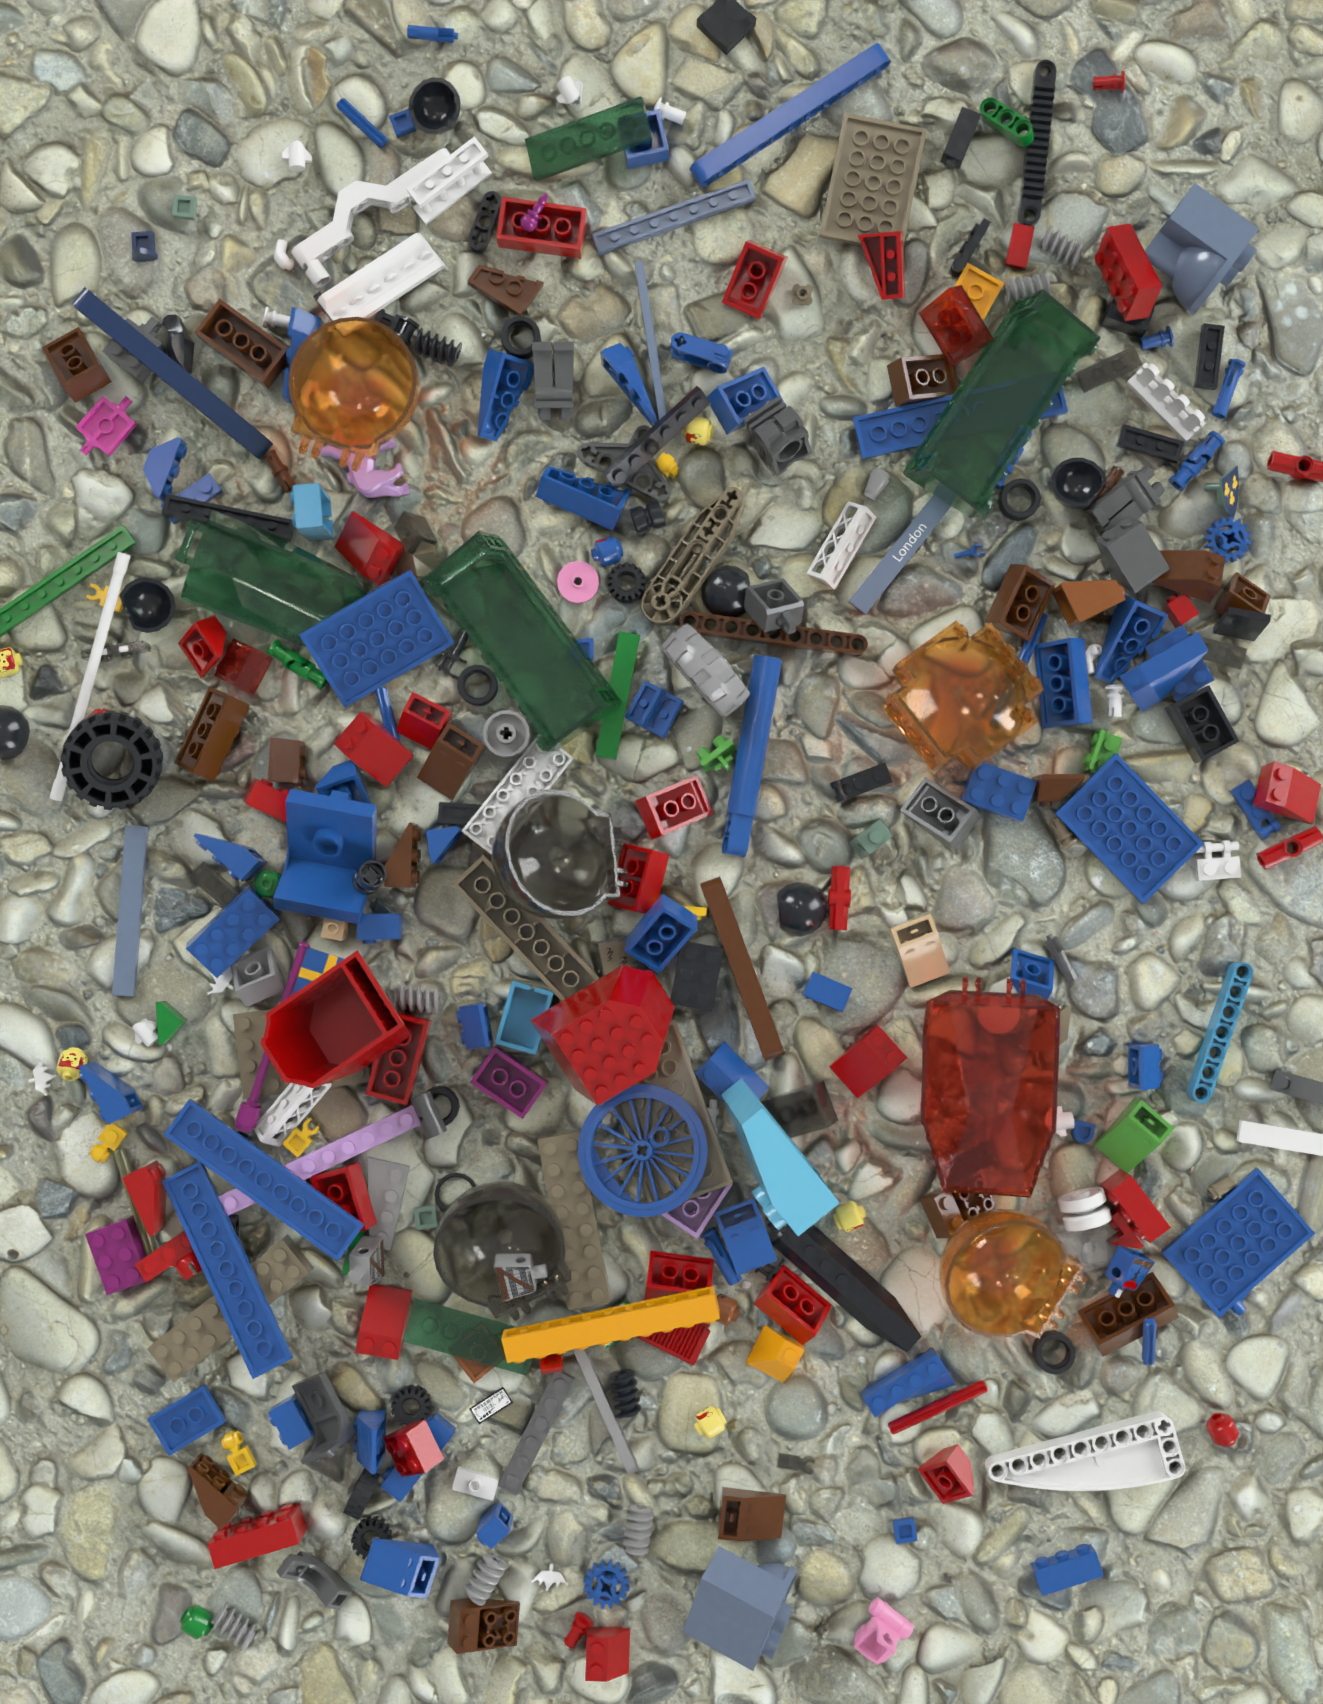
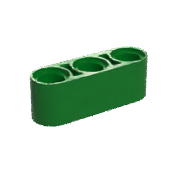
(1003, 113)

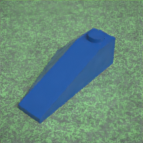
(300, 327)
(622, 368)
(501, 387)
(1128, 632)
(1160, 674)

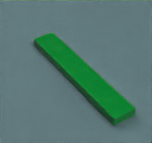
(620, 682)

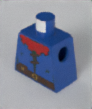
(1127, 1270)

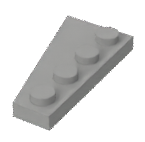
(386, 1193)

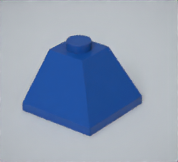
(344, 778)
(1035, 970)

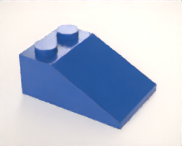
(740, 397)
(370, 1442)

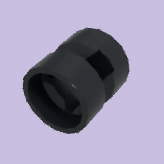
(649, 517)
(371, 872)

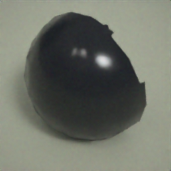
(434, 106)
(1077, 482)
(725, 591)
(148, 604)
(13, 732)
(800, 909)

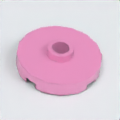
(578, 593)

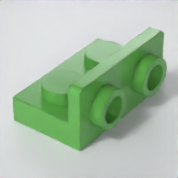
(1102, 748)

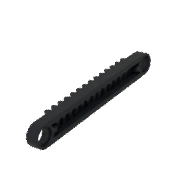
(1037, 152)

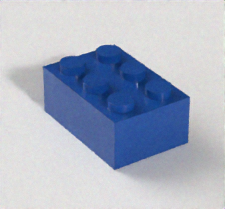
(998, 792)
(661, 933)

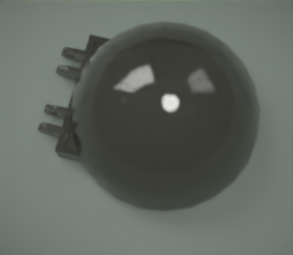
(557, 855)
(494, 1221)

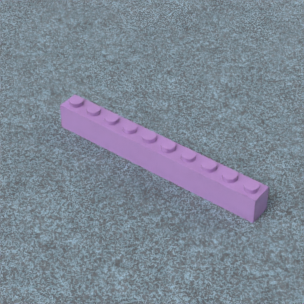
(336, 1152)

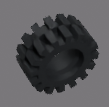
(635, 592)
(411, 1393)
(365, 1526)

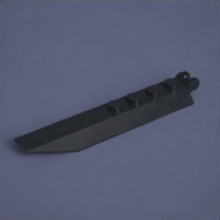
(847, 1284)

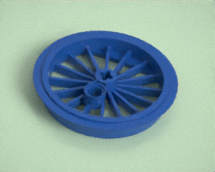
(603, 1182)

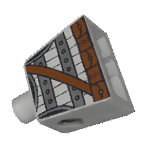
(367, 1261)
(517, 1274)

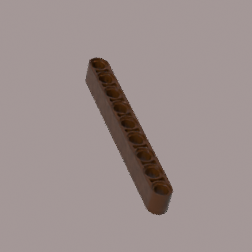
(783, 639)
(742, 968)

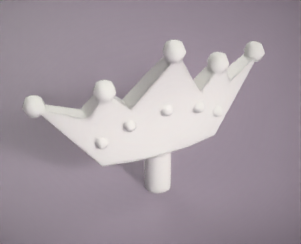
(222, 981)
(41, 1077)
(549, 1577)

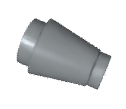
(877, 482)

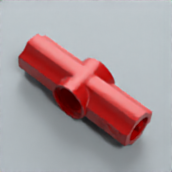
(1288, 465)
(1301, 842)
(839, 898)

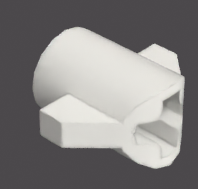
(570, 91)
(296, 156)
(145, 1032)
(1064, 1121)

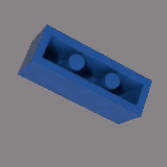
(1066, 1569)

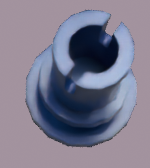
(1158, 339)

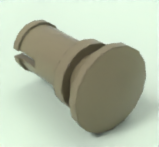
(1063, 834)

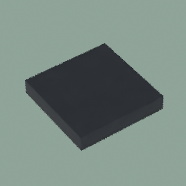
(1241, 624)

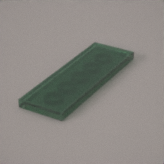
(588, 139)
(460, 1335)

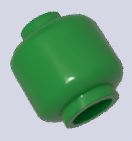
(266, 883)
(196, 1622)

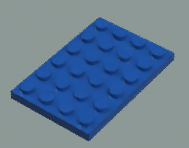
(377, 638)
(1128, 828)
(1237, 1242)

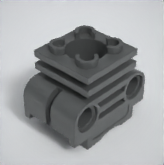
(777, 435)

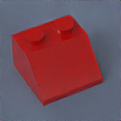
(607, 1653)

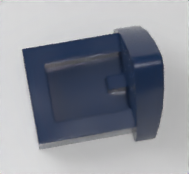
(143, 246)

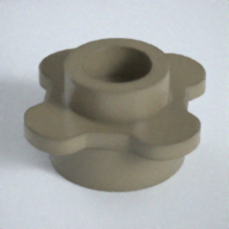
(802, 300)

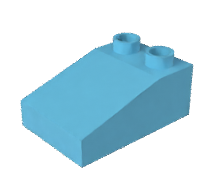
(788, 1182)

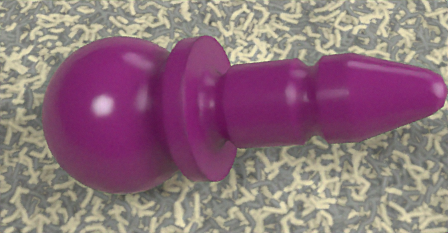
(529, 220)

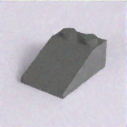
(940, 813)

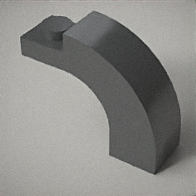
(1298, 1086)
(318, 1576)

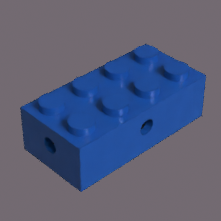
(233, 931)

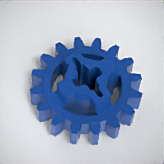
(1235, 542)
(603, 1593)

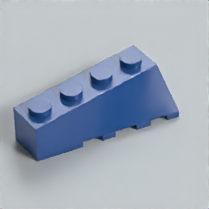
(583, 496)
(912, 1380)

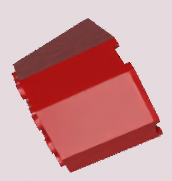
(332, 1026)
(609, 1032)

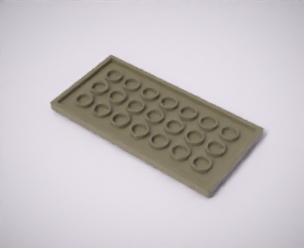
(677, 1075)

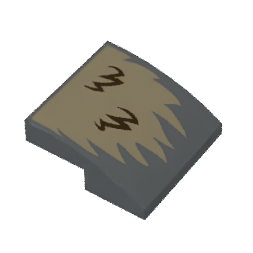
(613, 955)

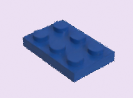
(1195, 678)
(186, 1419)

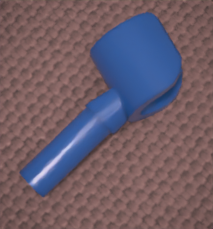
(973, 551)
(1239, 1308)

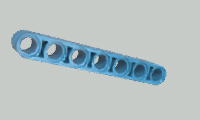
(1220, 1043)

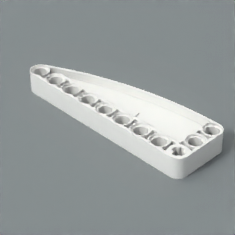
(1112, 1464)

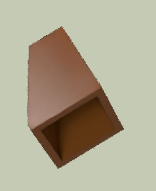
(1087, 599)

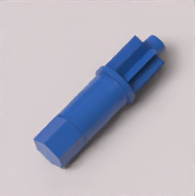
(431, 33)

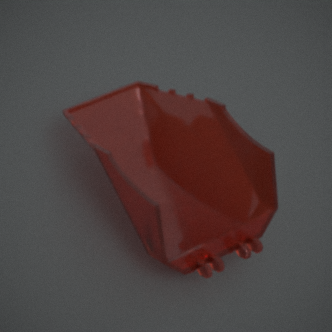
(990, 1087)

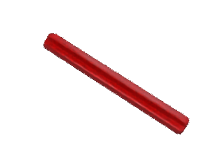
(937, 1407)

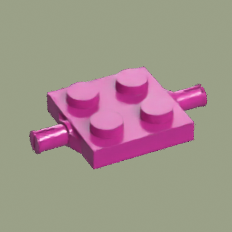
(106, 426)

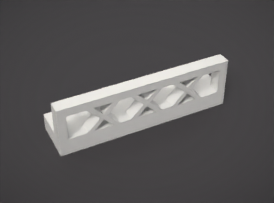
(845, 545)
(286, 1107)

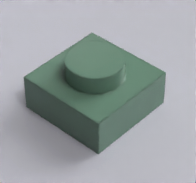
(184, 207)
(426, 1217)

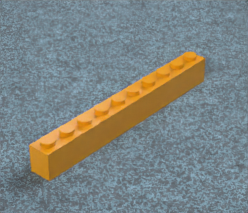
(610, 1325)

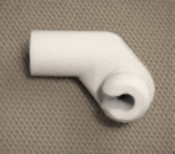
(281, 257)
(1092, 653)

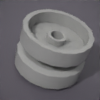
(505, 722)

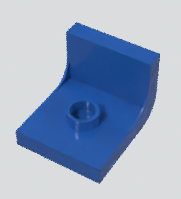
(325, 848)

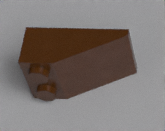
(76, 365)
(921, 379)
(1192, 573)

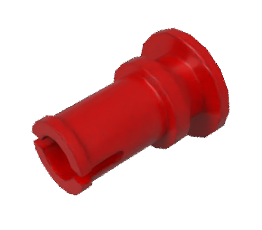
(1110, 82)
(579, 1627)

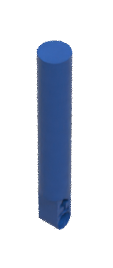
(751, 754)

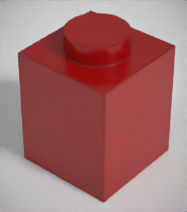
(1179, 609)

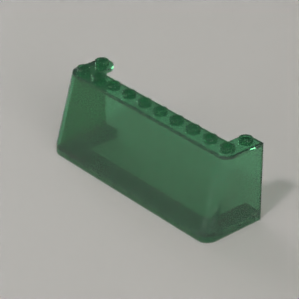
(1000, 403)
(522, 639)

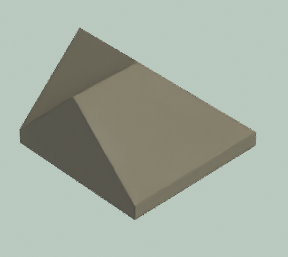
(420, 563)

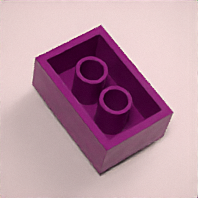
(509, 1081)
(115, 1252)

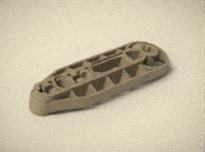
(701, 546)

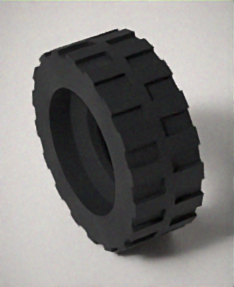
(361, 1494)

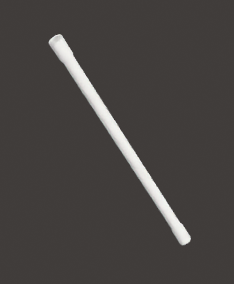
(119, 570)

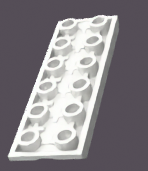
(382, 280)
(530, 774)

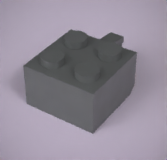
(127, 361)
(774, 605)

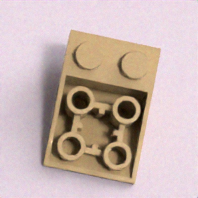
(919, 949)

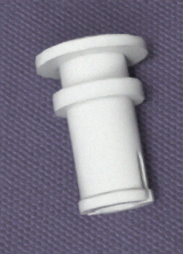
(669, 112)
(275, 319)
(1115, 700)

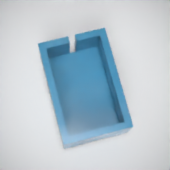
(310, 506)
(522, 1006)

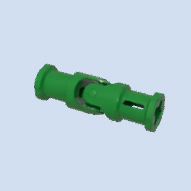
(298, 664)

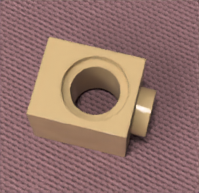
(334, 929)

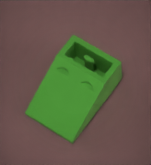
(1133, 1135)

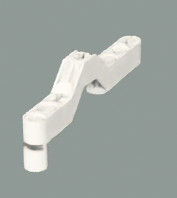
(349, 203)

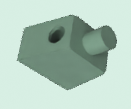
(871, 838)

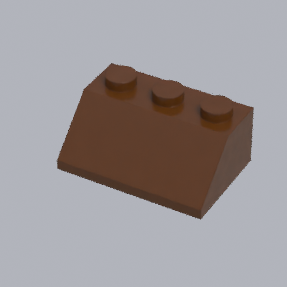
(1020, 601)

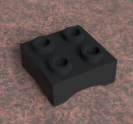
(726, 24)

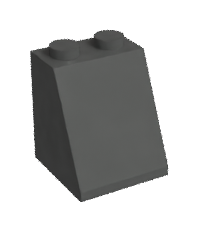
(1131, 555)

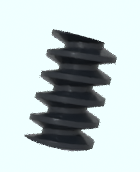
(436, 348)
(626, 1392)

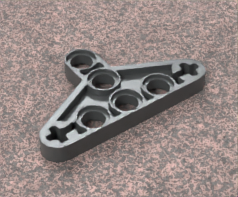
(615, 450)

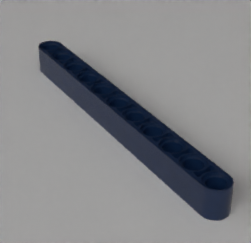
(171, 373)

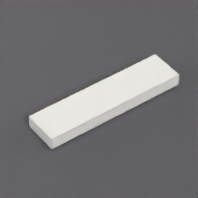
(1280, 1137)

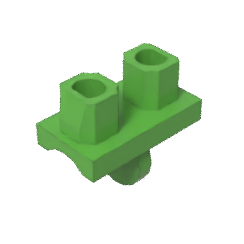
(719, 757)

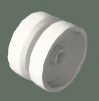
(1084, 1209)

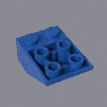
(241, 860)
(112, 1094)
(745, 1236)
(401, 1566)

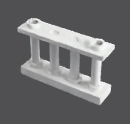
(449, 180)

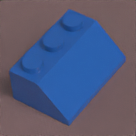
(725, 1068)

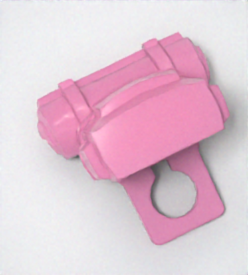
(881, 1633)

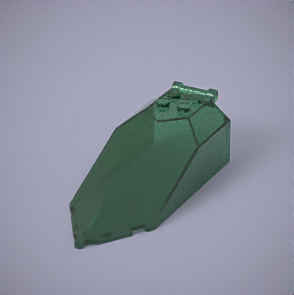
(261, 578)

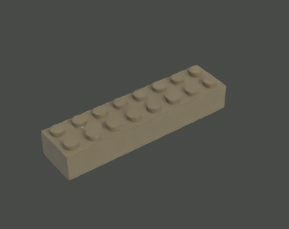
(526, 934)
(576, 1210)
(206, 1326)

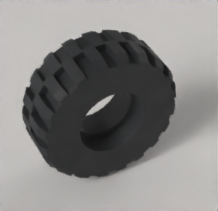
(105, 791)

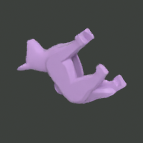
(368, 480)

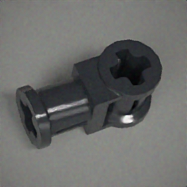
(400, 325)

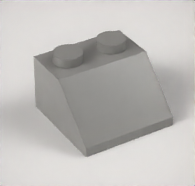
(257, 976)

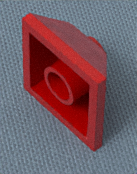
(204, 644)
(949, 1474)

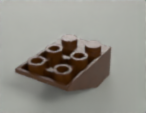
(451, 761)
(402, 863)
(951, 1209)
(215, 1490)
(750, 1515)
(484, 1626)

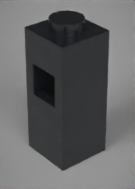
(960, 138)

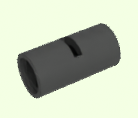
(428, 1112)

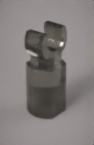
(794, 1462)

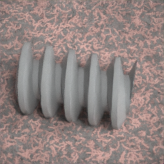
(1061, 247)
(1024, 287)
(417, 999)
(640, 1529)
(485, 1578)
(234, 1626)

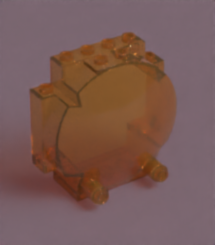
(962, 697)

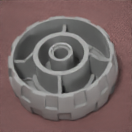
(705, 670)

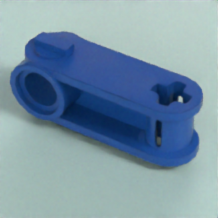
(701, 352)

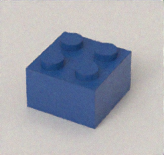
(651, 151)

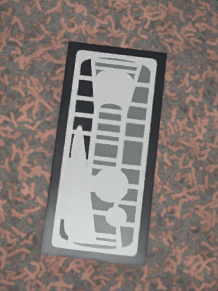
(491, 1405)

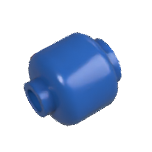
(607, 551)

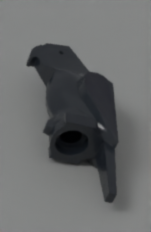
(179, 343)

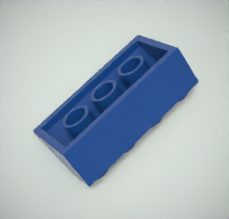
(1064, 678)

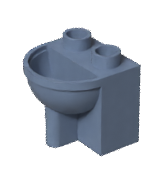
(1201, 247)
(741, 1607)

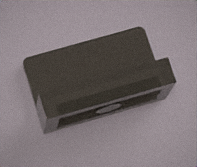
(412, 530)

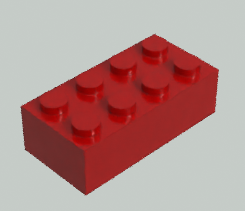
(557, 232)
(1128, 272)
(397, 1070)
(257, 1535)

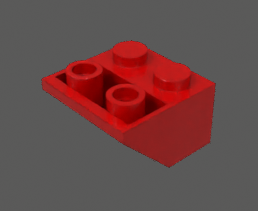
(423, 720)
(413, 1449)

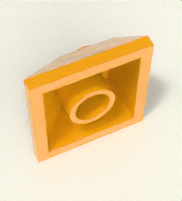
(775, 1353)

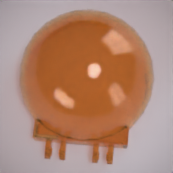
(352, 388)
(1007, 1274)

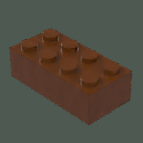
(243, 343)

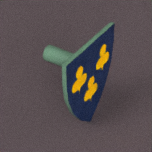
(1227, 491)

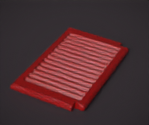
(681, 1342)

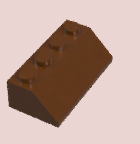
(212, 734)
(1119, 1321)

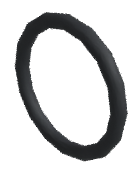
(443, 1180)

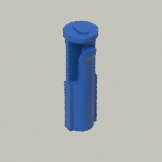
(1228, 387)
(721, 1257)

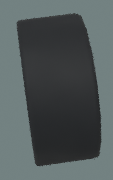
(513, 323)
(1019, 483)
(462, 683)
(452, 1098)
(1058, 1368)

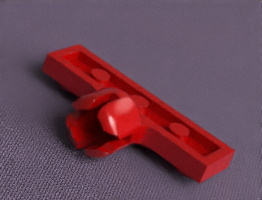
(174, 1253)

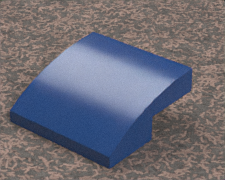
(654, 709)

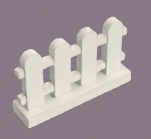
(1165, 402)

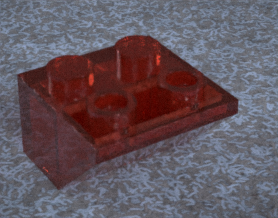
(243, 666)

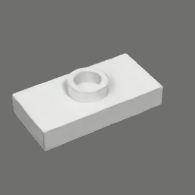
(475, 1483)

